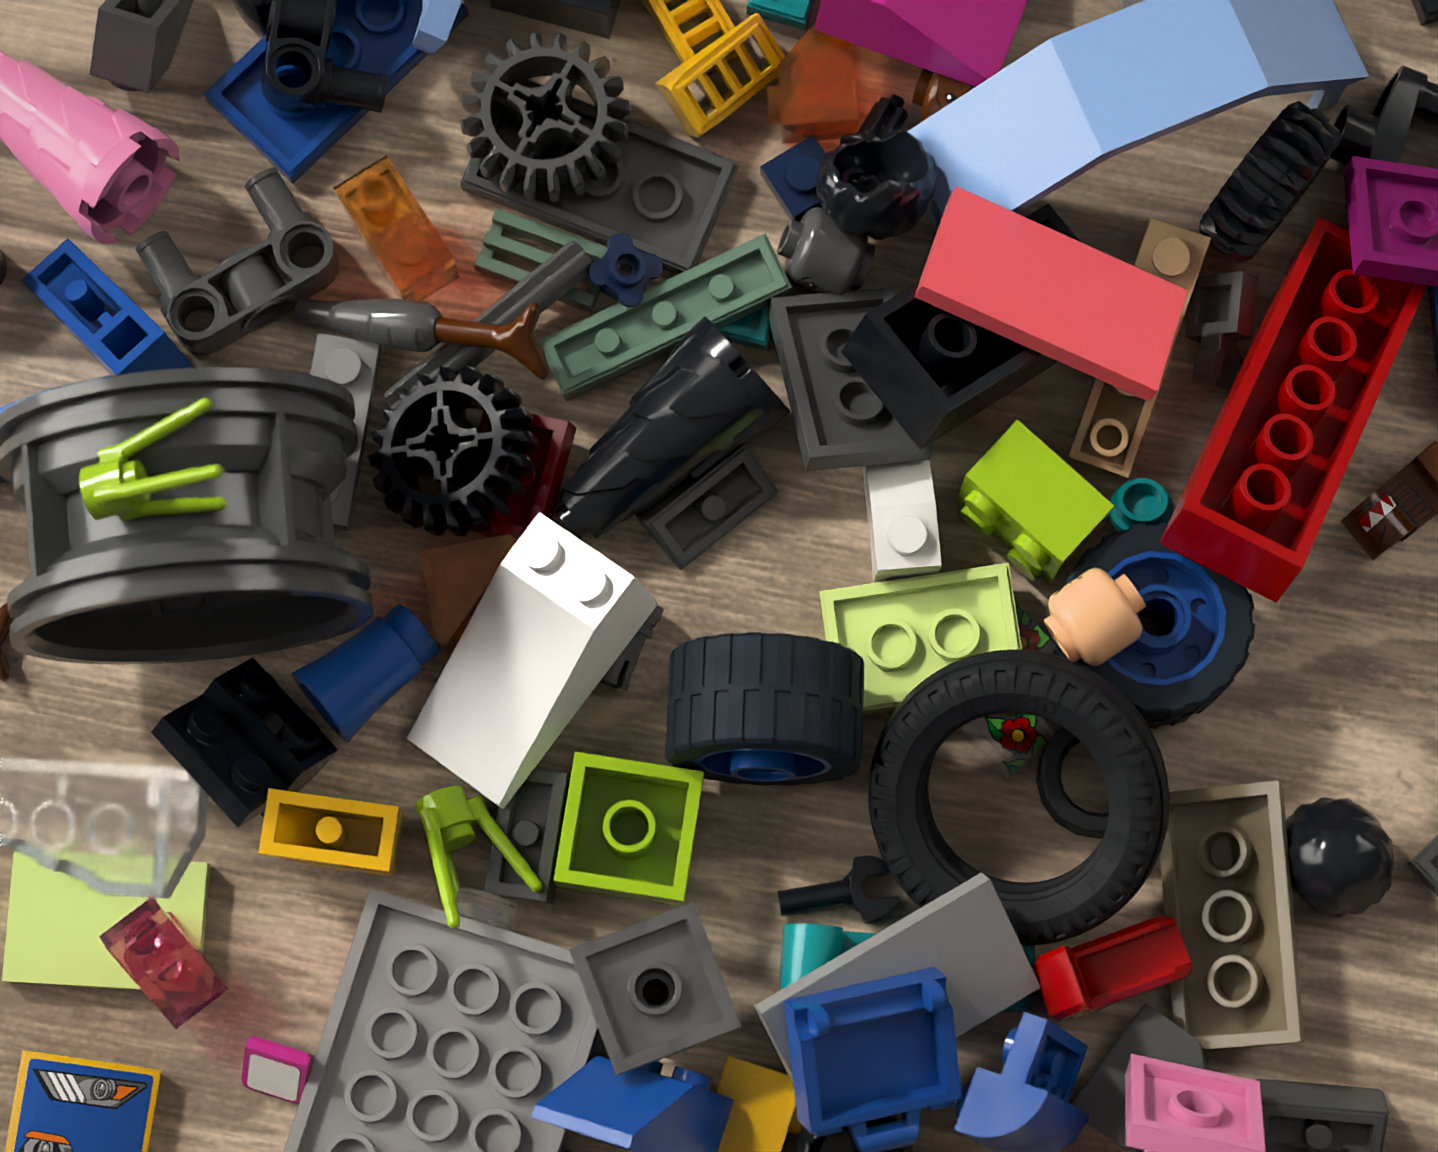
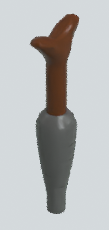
(420, 327)

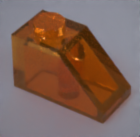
(815, 90)

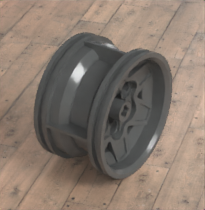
(185, 582)

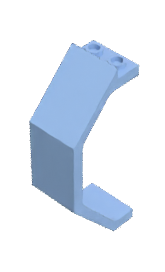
(1128, 85)

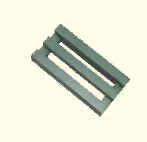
(540, 233)

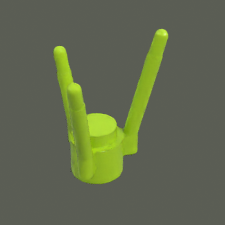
(124, 487)
(449, 826)

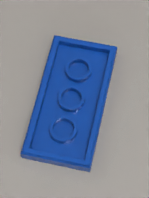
(364, 37)

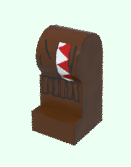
(1397, 506)

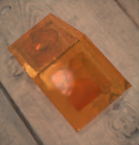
(397, 231)

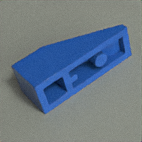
(101, 314)

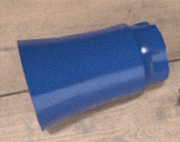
(366, 670)

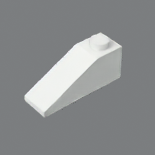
(902, 520)

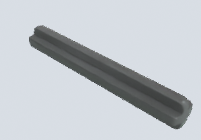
(541, 286)

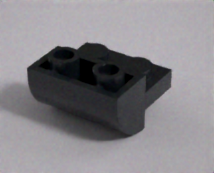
(244, 741)

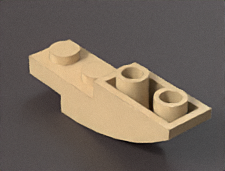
(1111, 417)

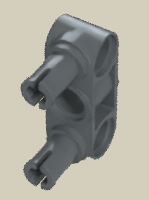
(251, 284)

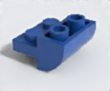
(1029, 1100)

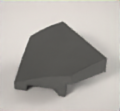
(1149, 1036)

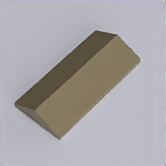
(1234, 909)

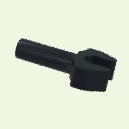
(842, 893)

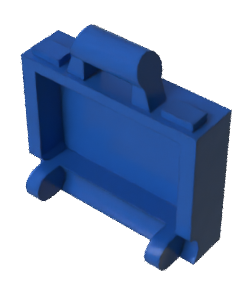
(873, 1056)

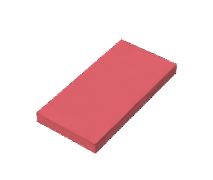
(1052, 294)

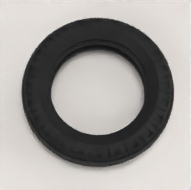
(1065, 695)

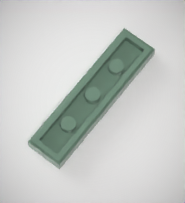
(633, 336)

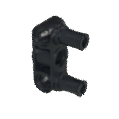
(300, 36)

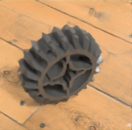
(504, 89)

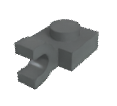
(1217, 317)

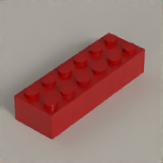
(1292, 417)

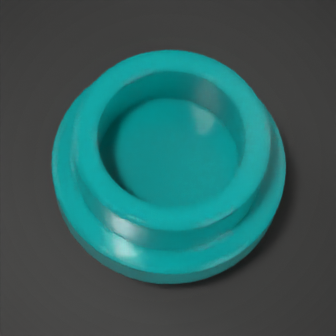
(1140, 502)

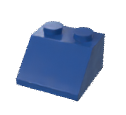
(639, 1108)

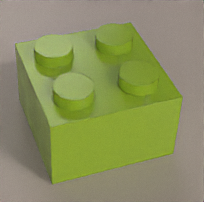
(1032, 504)
(629, 829)

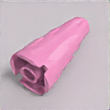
(89, 156)

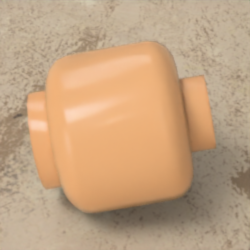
(1095, 616)

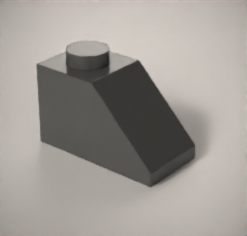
(137, 41)

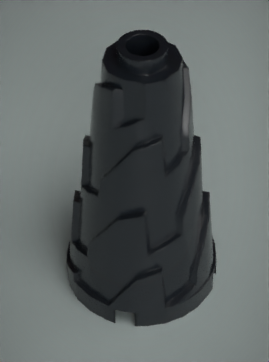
(675, 429)

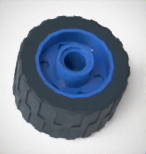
(1201, 618)
(765, 709)

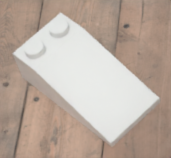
(529, 659)

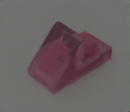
(164, 962)

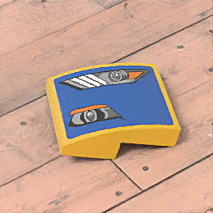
(81, 1105)

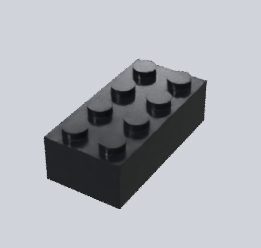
(937, 366)

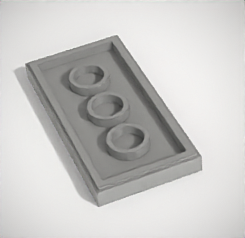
(957, 933)

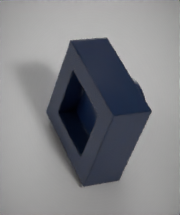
(794, 177)

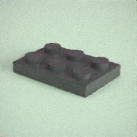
(830, 403)

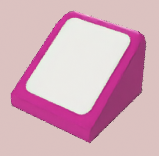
(275, 1069)

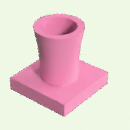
(1190, 1109)

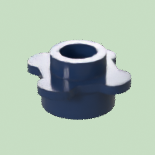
(607, 274)

